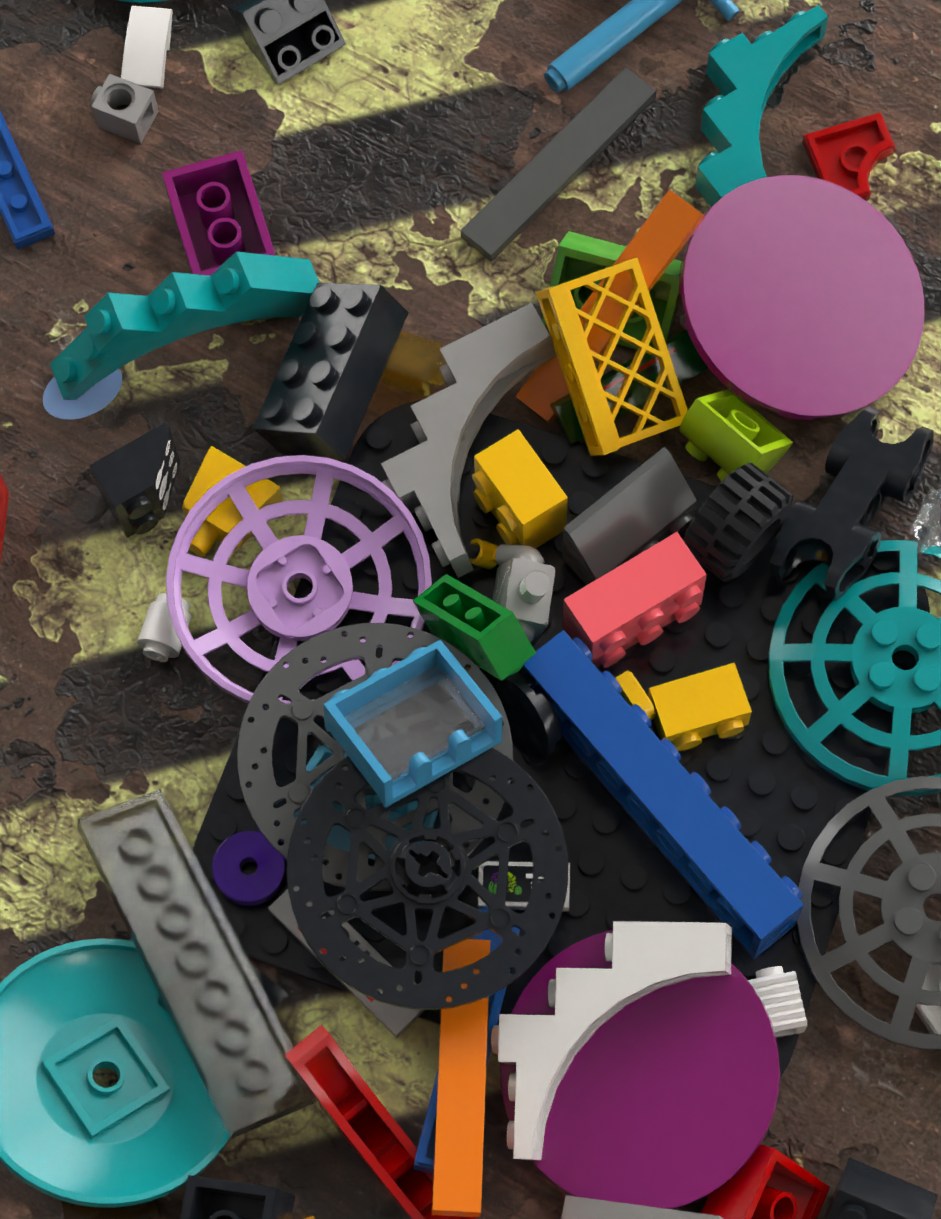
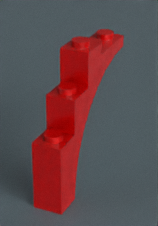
(364, 1122)

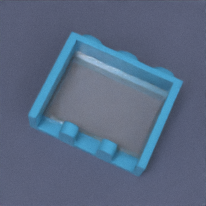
(413, 722)

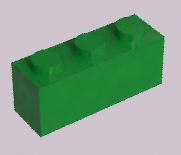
(475, 626)

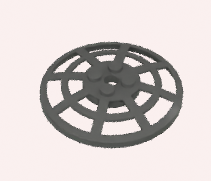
(900, 914)

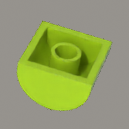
(732, 434)

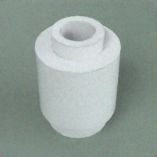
(158, 633)

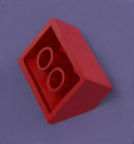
(768, 1189)

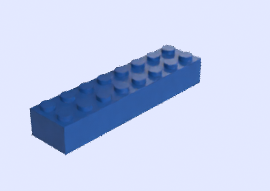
(663, 796)

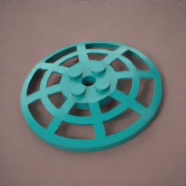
(870, 668)

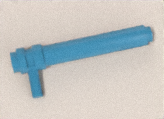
(611, 37)

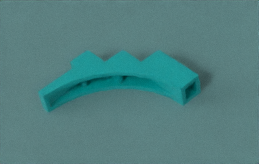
(746, 79)
(181, 305)

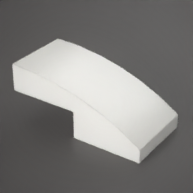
(146, 46)

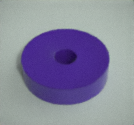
(253, 888)

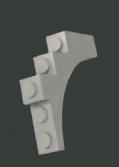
(477, 376)

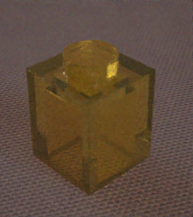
(414, 364)

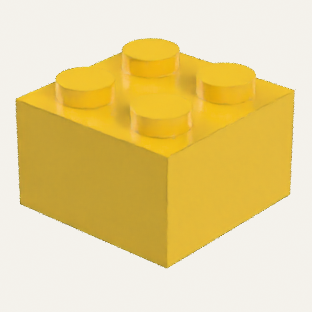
(519, 492)

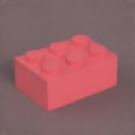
(636, 600)

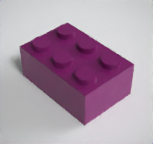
(216, 211)

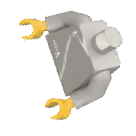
(521, 583)

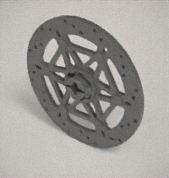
(303, 711)

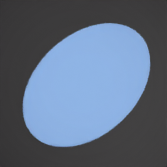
(89, 403)

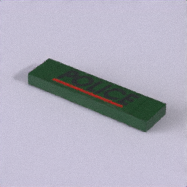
(686, 365)

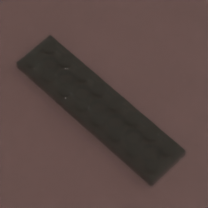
(195, 962)

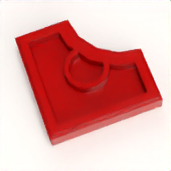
(849, 152)

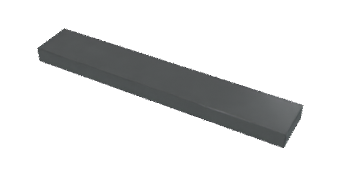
(558, 164)

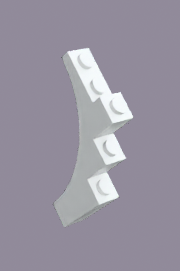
(585, 998)

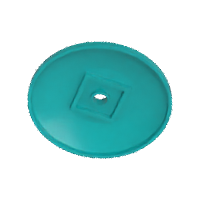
(61, 1131)

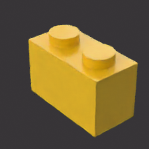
(701, 707)

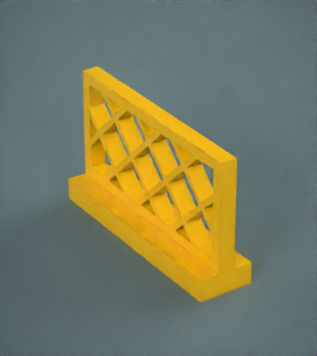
(579, 367)

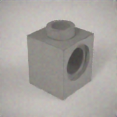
(130, 122)

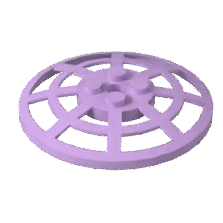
(290, 559)

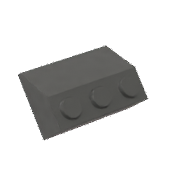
(629, 518)

